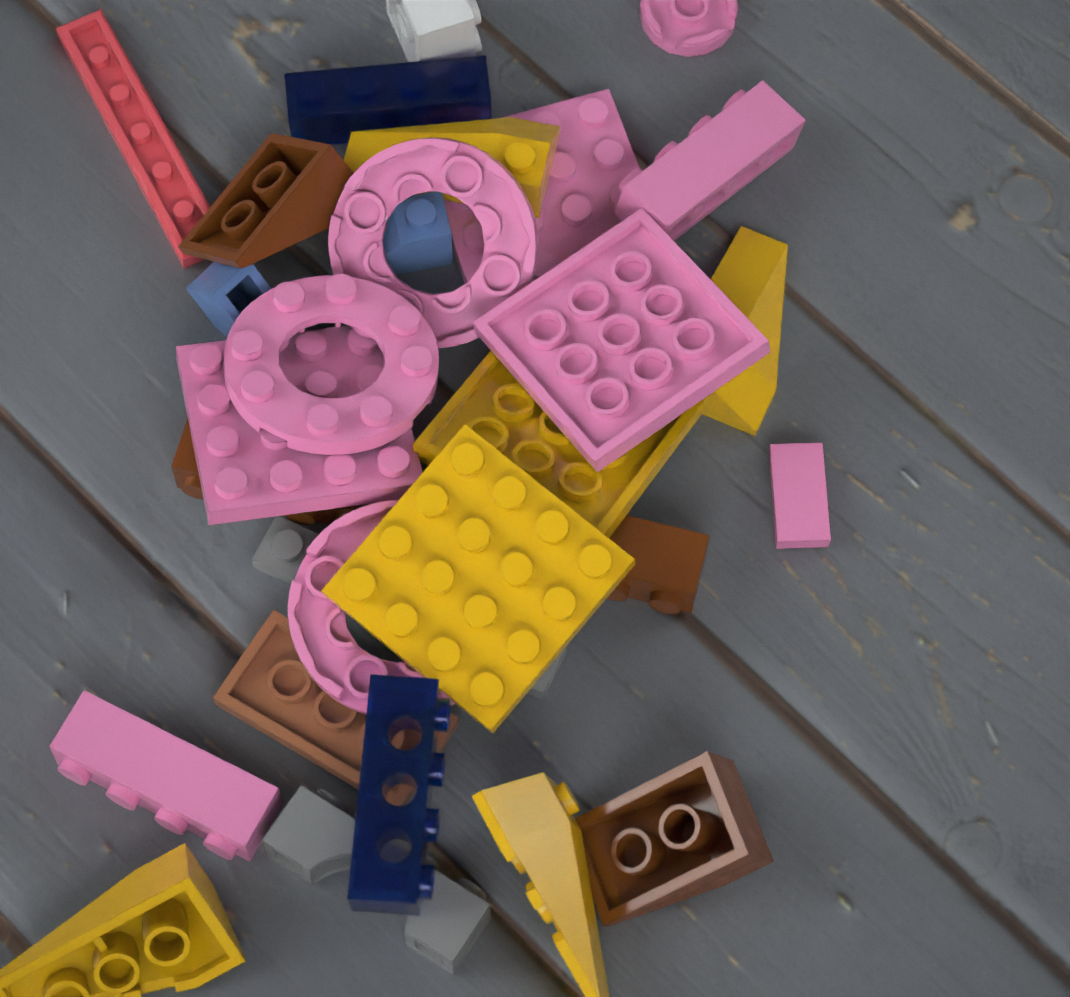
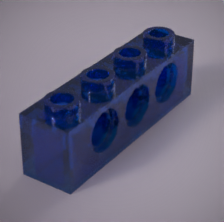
(394, 706)

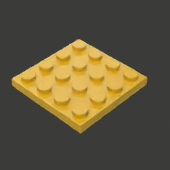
(517, 426)
(478, 577)

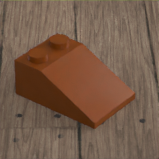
(271, 203)
(671, 839)

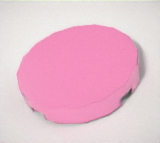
(688, 25)

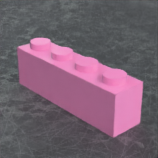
(713, 161)
(166, 777)

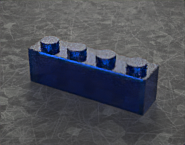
(335, 102)

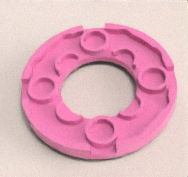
(452, 169)
(331, 424)
(321, 626)

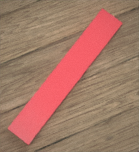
(135, 127)

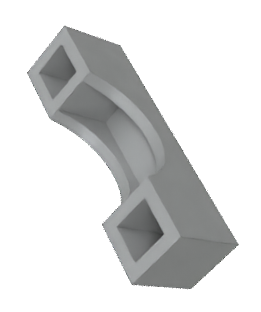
(317, 840)

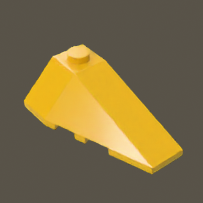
(519, 144)
(754, 281)
(541, 838)
(136, 938)

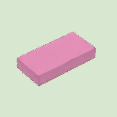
(799, 495)

